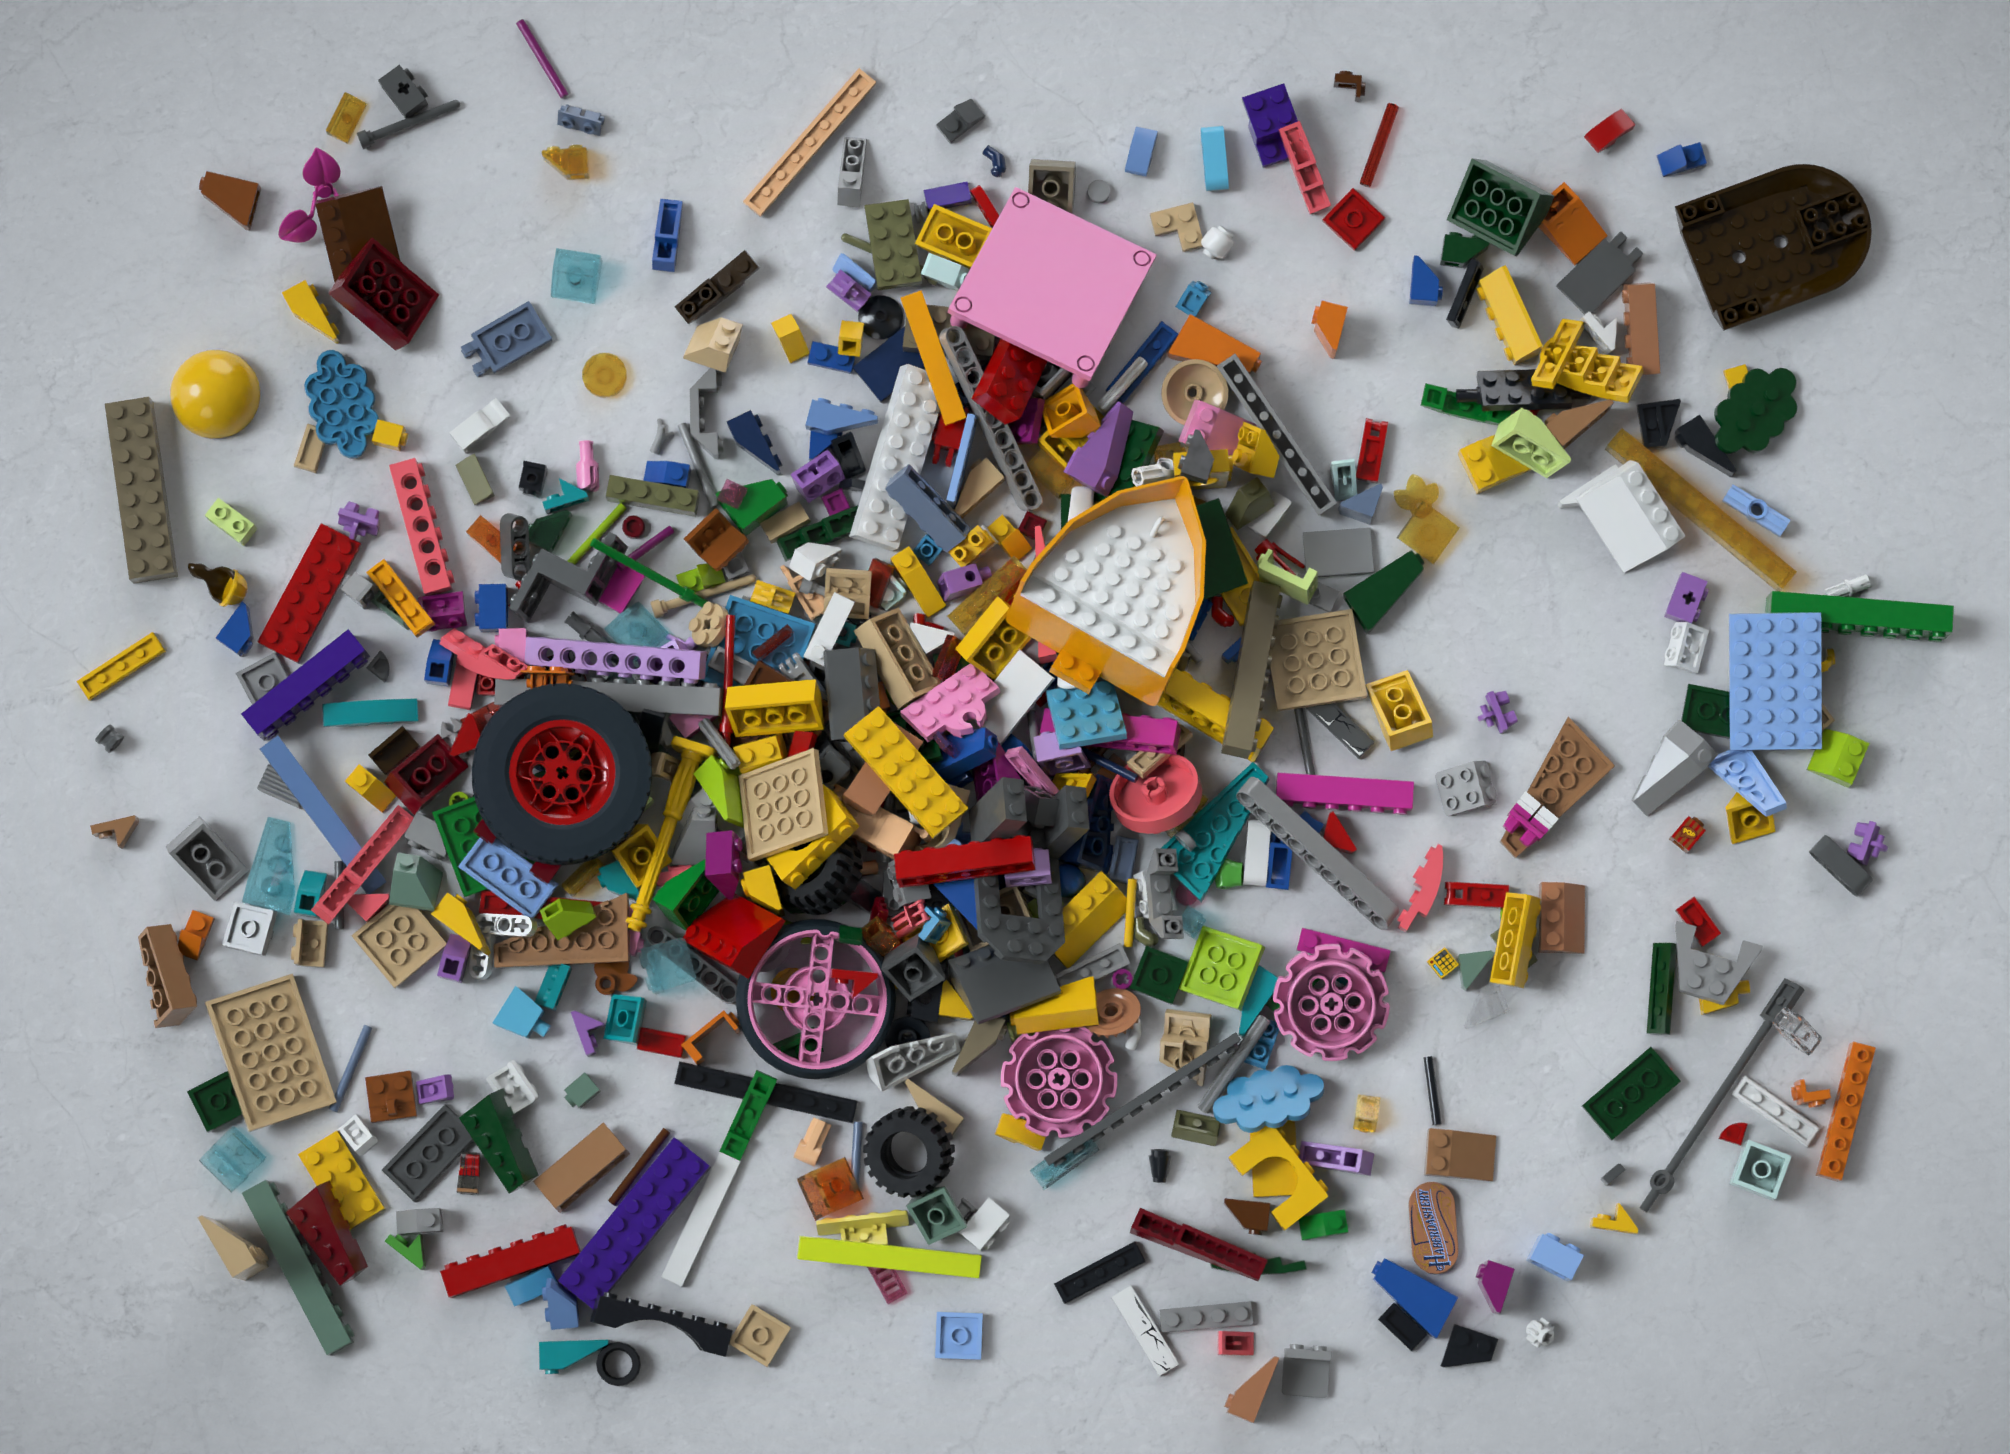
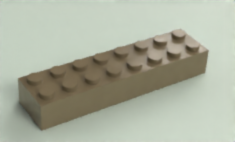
(141, 490)

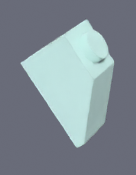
(944, 271)

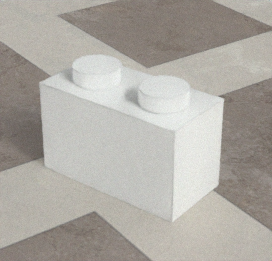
(985, 1224)

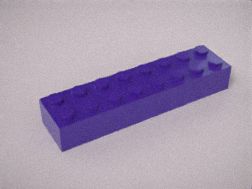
(634, 1222)

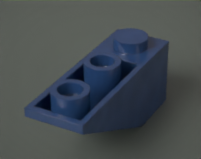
(749, 437)

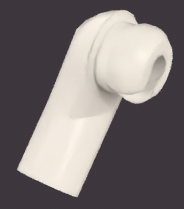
(1134, 1036)

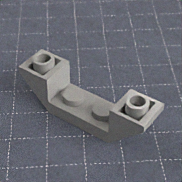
(706, 384)
(1159, 896)

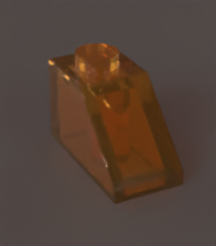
(486, 537)

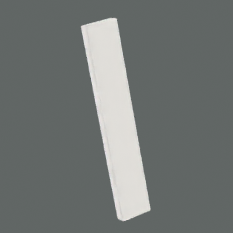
(701, 1219)

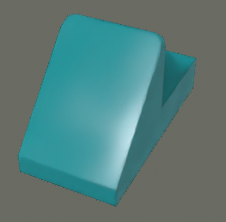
(571, 497)

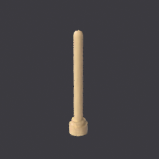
(660, 607)

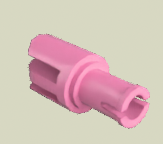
(587, 468)

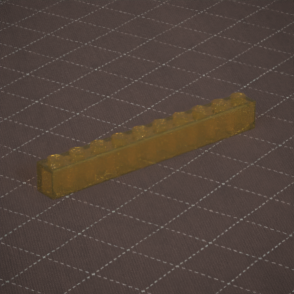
(1703, 512)

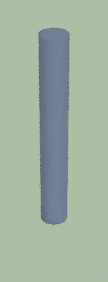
(856, 1150)

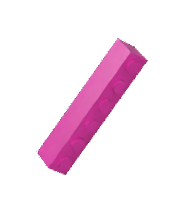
(1143, 734)
(1345, 792)

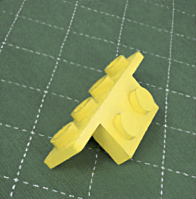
(863, 1228)

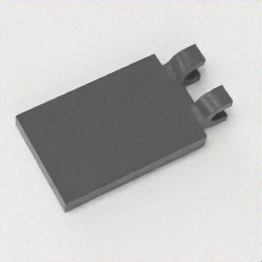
(1599, 274)

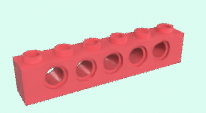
(401, 473)

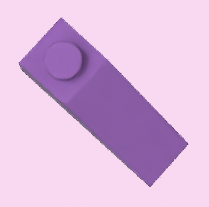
(1337, 1158)

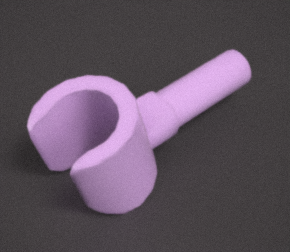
(691, 645)

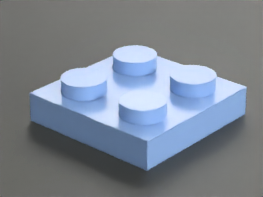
(958, 1335)

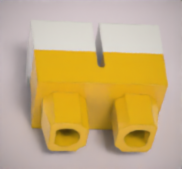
(975, 544)

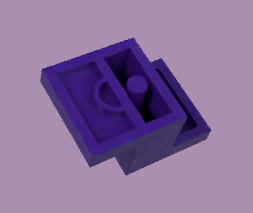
(1268, 113)

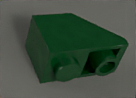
(1459, 250)

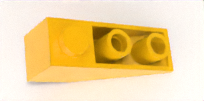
(305, 307)

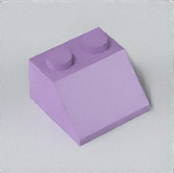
(1055, 760)

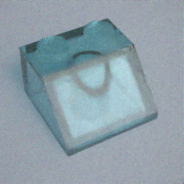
(575, 276)
(636, 627)

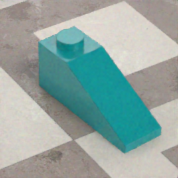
(1258, 995)
(563, 1354)

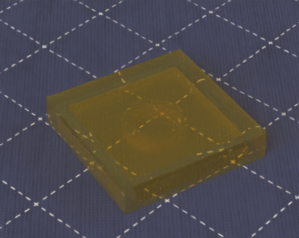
(1427, 532)

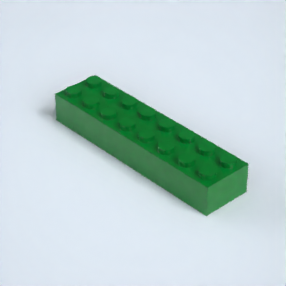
(1869, 615)

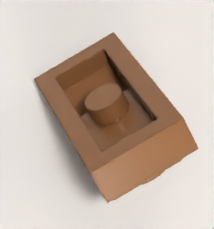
(121, 827)

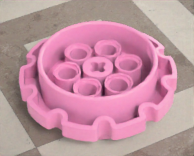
(1329, 964)
(1025, 1099)

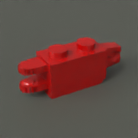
(947, 438)

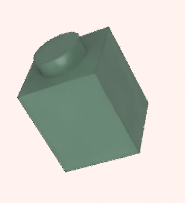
(581, 1091)

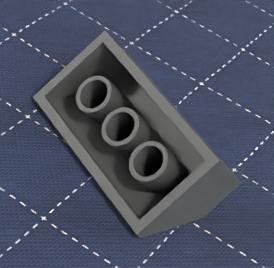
(850, 688)

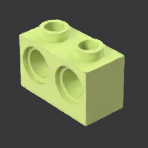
(231, 522)

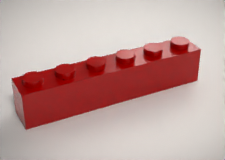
(964, 861)
(511, 1261)

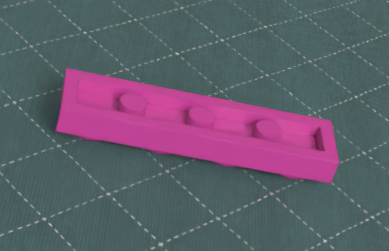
(1310, 939)

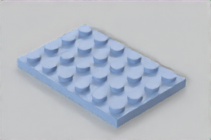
(1775, 681)

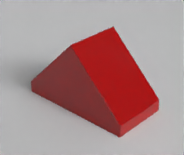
(1337, 836)

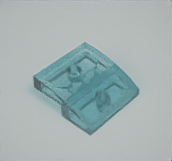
(232, 1159)

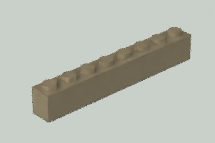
(1251, 669)

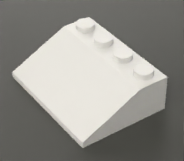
(1630, 516)

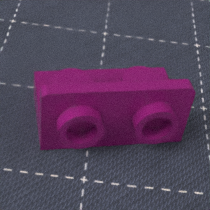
(445, 610)

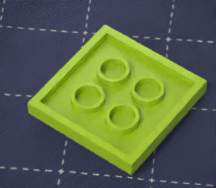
(1221, 968)

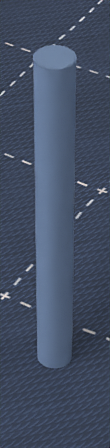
(351, 1066)

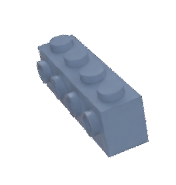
(927, 508)

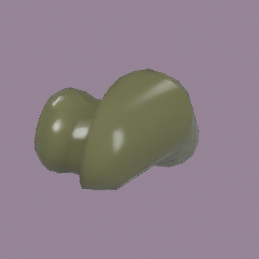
(1143, 935)

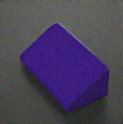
(948, 196)

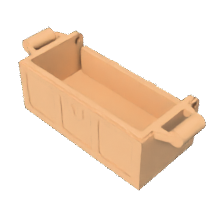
(885, 830)

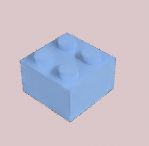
(1555, 1257)

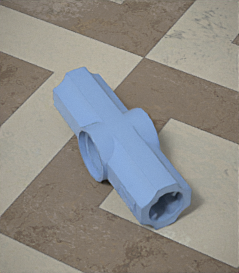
(1768, 519)

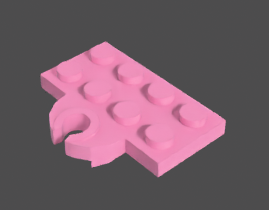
(952, 704)

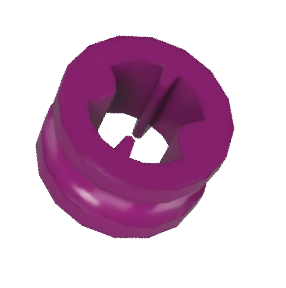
(1123, 985)

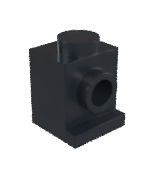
(537, 486)

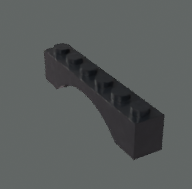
(707, 1337)

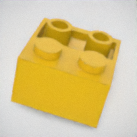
(1255, 451)

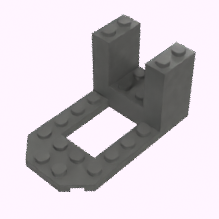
(1003, 815)

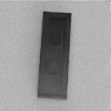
(1465, 293)

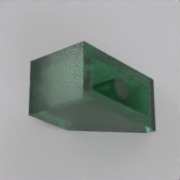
(548, 530)

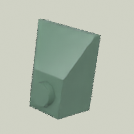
(414, 883)
(936, 1214)

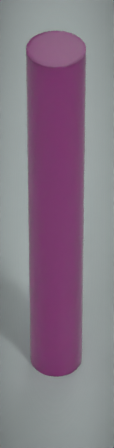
(646, 547)

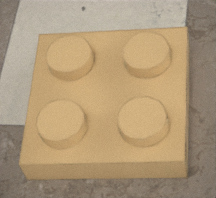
(759, 1335)

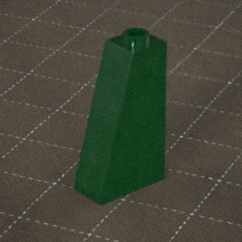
(1379, 592)

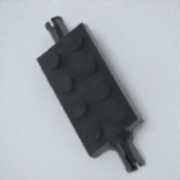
(1514, 390)

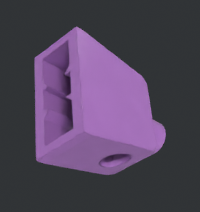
(954, 583)

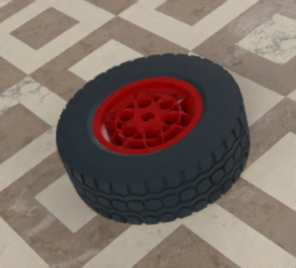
(560, 828)

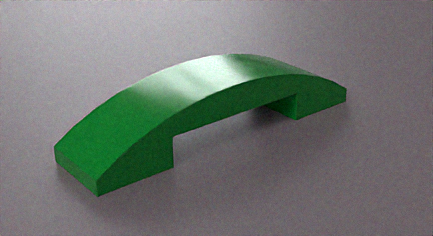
(1444, 401)
(748, 1115)

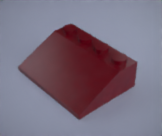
(384, 294)

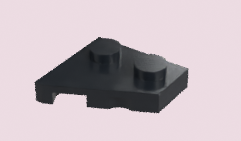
(1657, 422)
(1468, 1347)

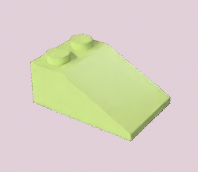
(1530, 443)

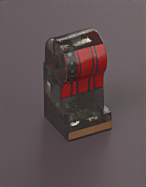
(469, 1173)

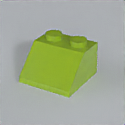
(1839, 757)

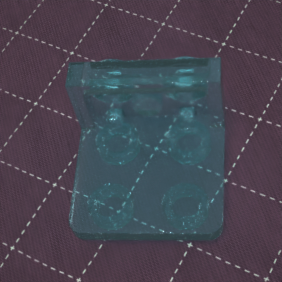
(667, 965)

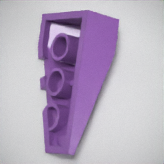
(1100, 459)

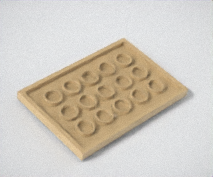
(270, 1052)

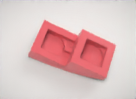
(462, 688)

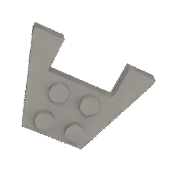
(1706, 974)

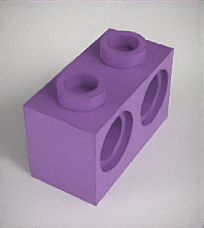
(817, 476)

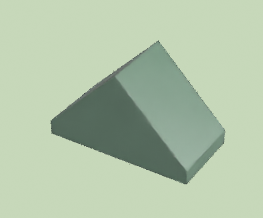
(1471, 965)

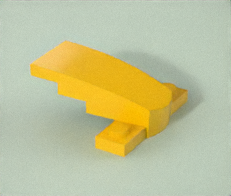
(1583, 367)

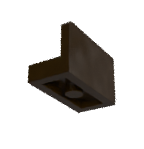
(393, 750)

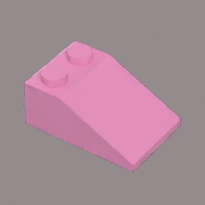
(1216, 426)

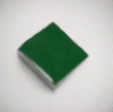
(850, 935)

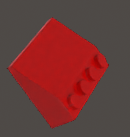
(734, 934)

